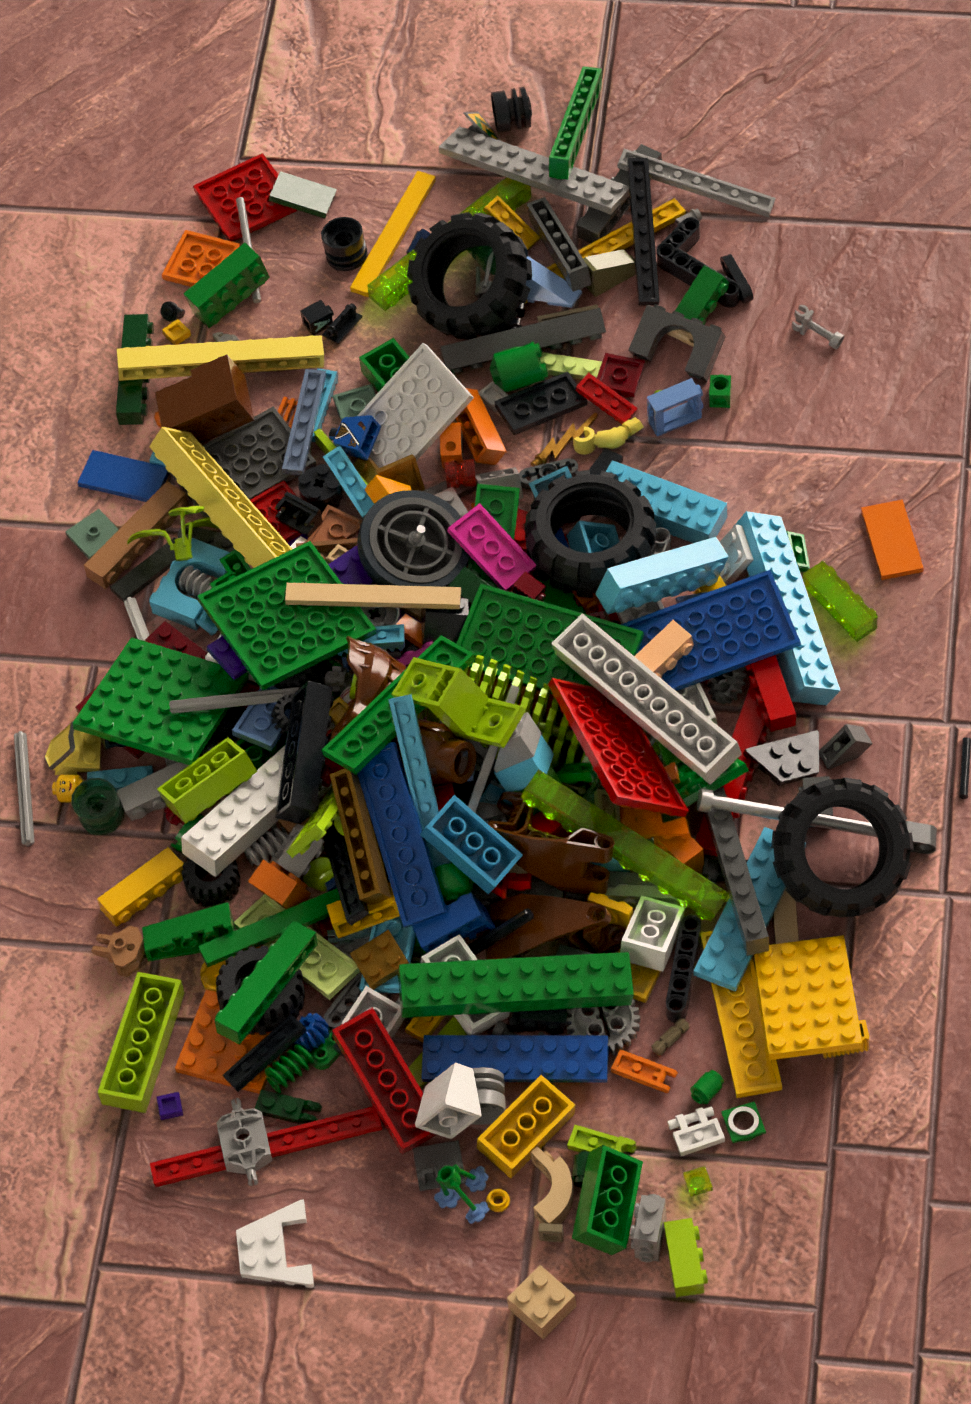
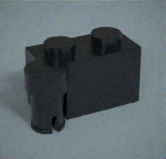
(540, 1020)

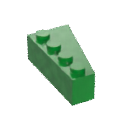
(185, 933)

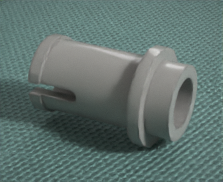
(693, 213)

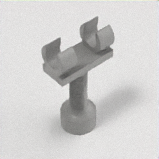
(806, 320)

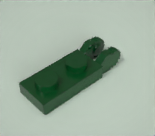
(286, 1107)

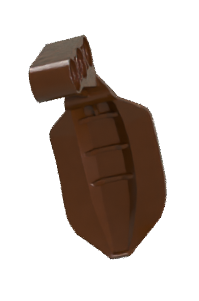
(374, 673)

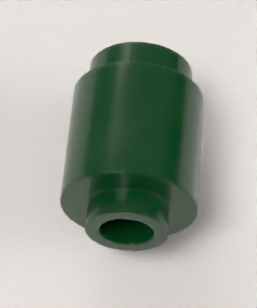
(578, 1168)

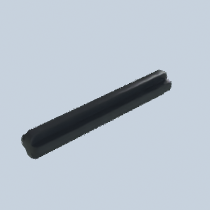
(501, 931)

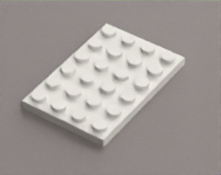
(415, 407)

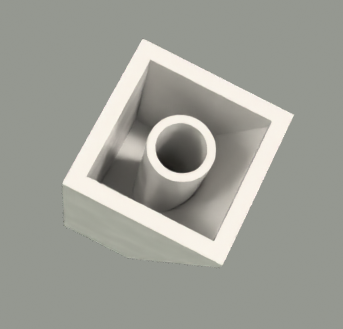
(449, 1102)

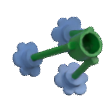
(450, 1192)

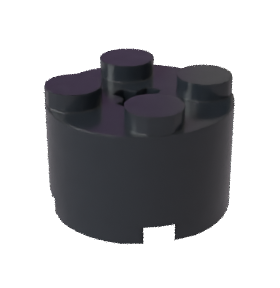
(320, 487)

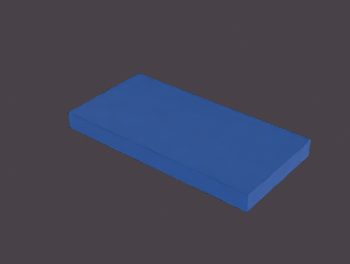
(122, 476)

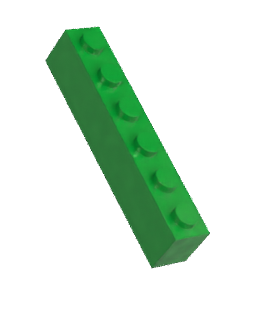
(265, 982)

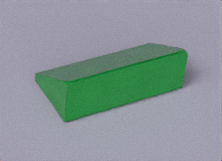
(799, 549)

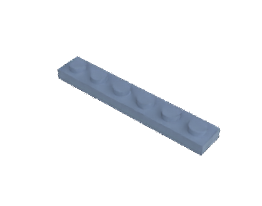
(304, 422)

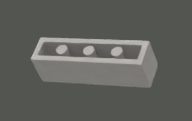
(143, 795)

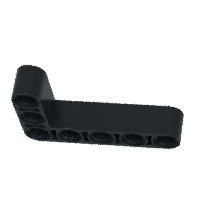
(674, 259)

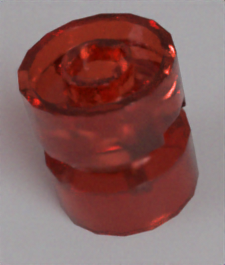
(460, 473)

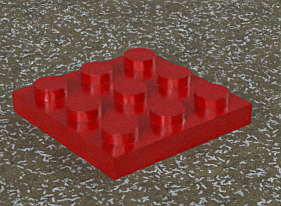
(266, 505)

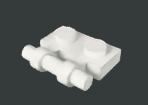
(697, 1136)

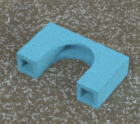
(174, 605)

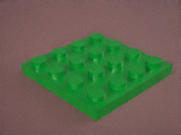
(691, 782)

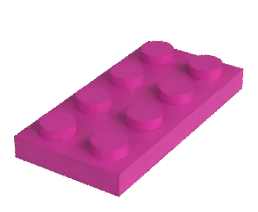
(491, 547)

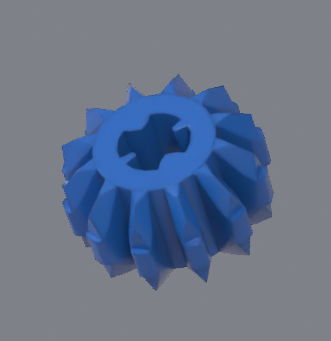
(316, 1032)

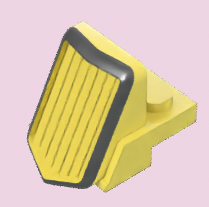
(73, 752)

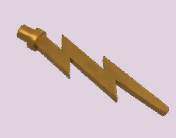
(557, 448)

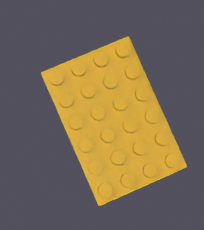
(807, 998)

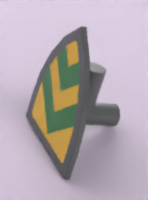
(480, 125)

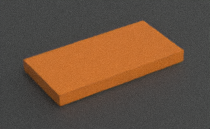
(892, 539)

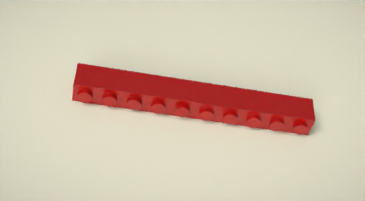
(748, 733)

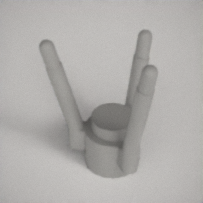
(482, 287)

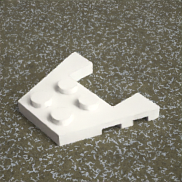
(263, 1248)

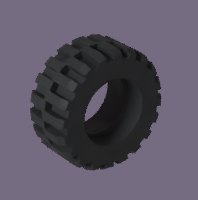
(242, 965)

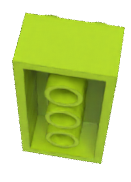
(207, 780)

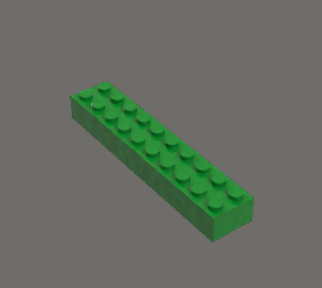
(515, 984)

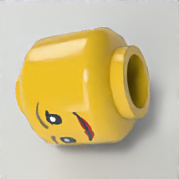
(65, 786)

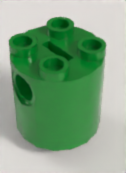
(518, 367)

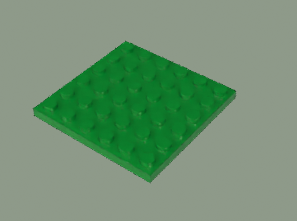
(278, 637)
(135, 699)

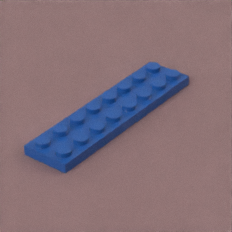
(399, 838)
(520, 1056)

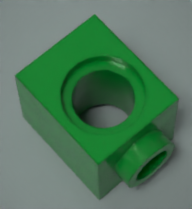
(720, 391)

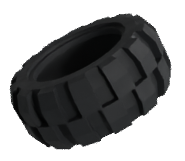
(437, 254)
(580, 497)
(892, 835)

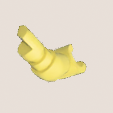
(608, 438)

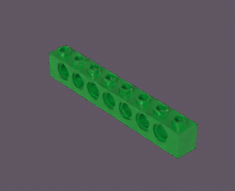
(575, 123)

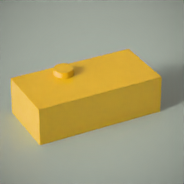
(525, 1125)

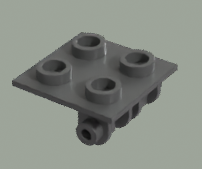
(432, 1158)

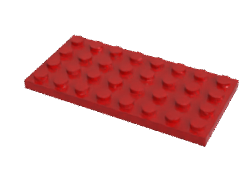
(617, 750)

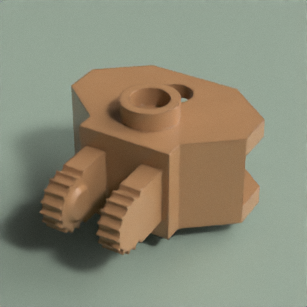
(123, 949)

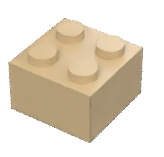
(541, 1302)

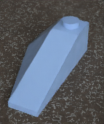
(550, 287)

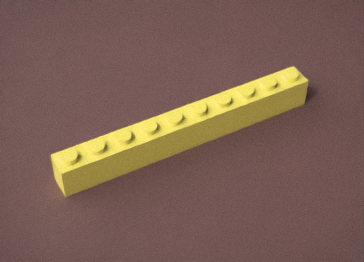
(248, 355)

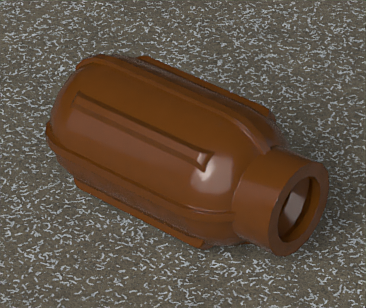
(446, 755)

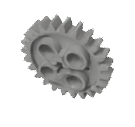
(624, 1016)

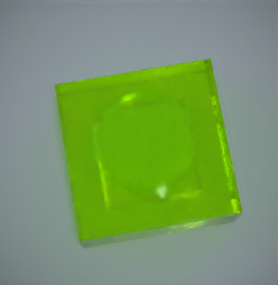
(697, 1181)

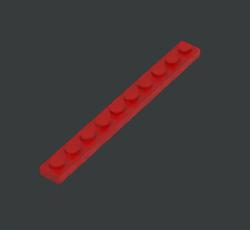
(280, 1143)

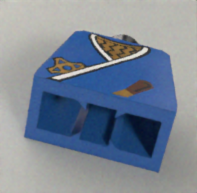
(356, 435)

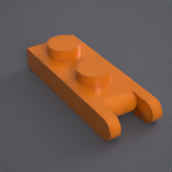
(642, 1070)

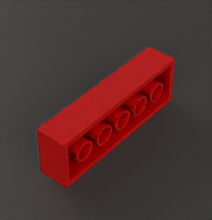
(383, 1077)

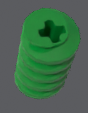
(288, 1067)

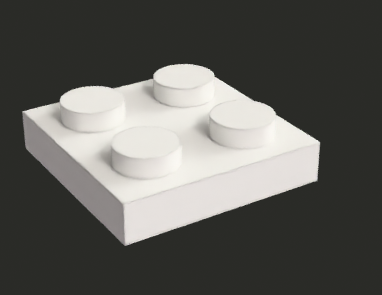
(739, 554)

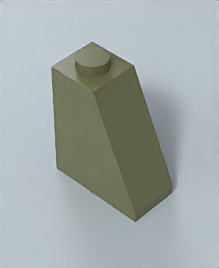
(609, 270)

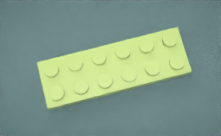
(325, 968)

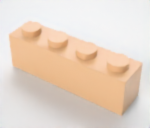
(666, 649)

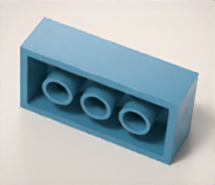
(471, 844)

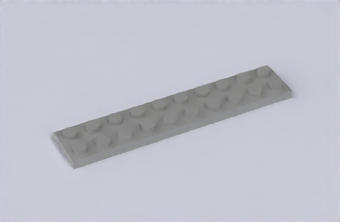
(533, 170)

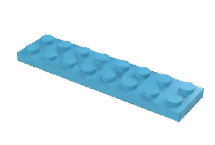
(724, 954)

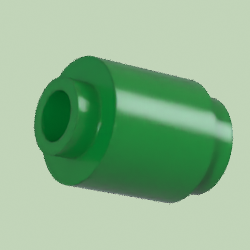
(706, 1087)

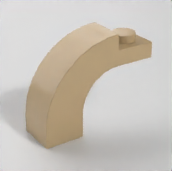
(558, 1202)

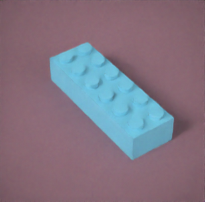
(675, 507)
(661, 575)

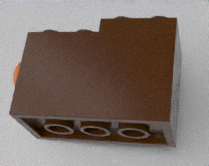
(207, 402)

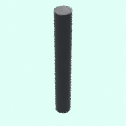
(965, 768)

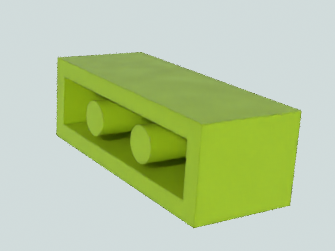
(685, 1257)

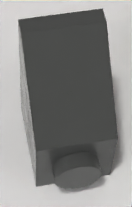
(845, 746)

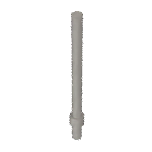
(246, 238)

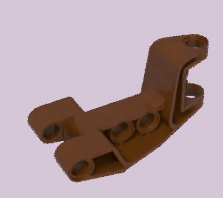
(553, 858)
(552, 921)

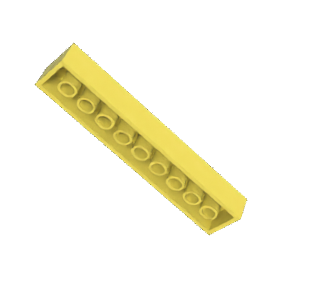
(219, 495)

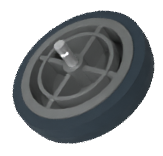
(408, 541)

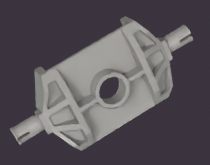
(248, 1154)

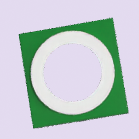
(743, 1135)

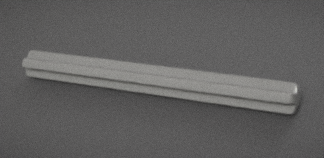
(229, 700)
(24, 789)

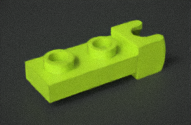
(587, 1140)

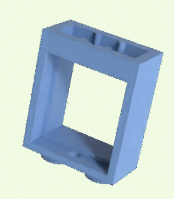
(666, 421)

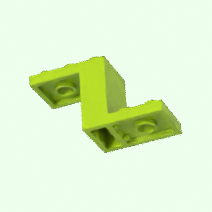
(459, 702)

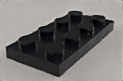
(540, 403)

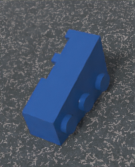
(463, 917)

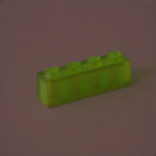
(840, 601)

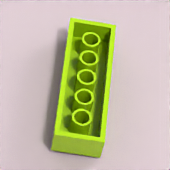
(141, 1042)

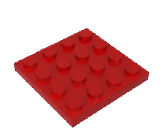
(249, 180)

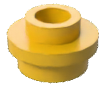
(498, 1194)

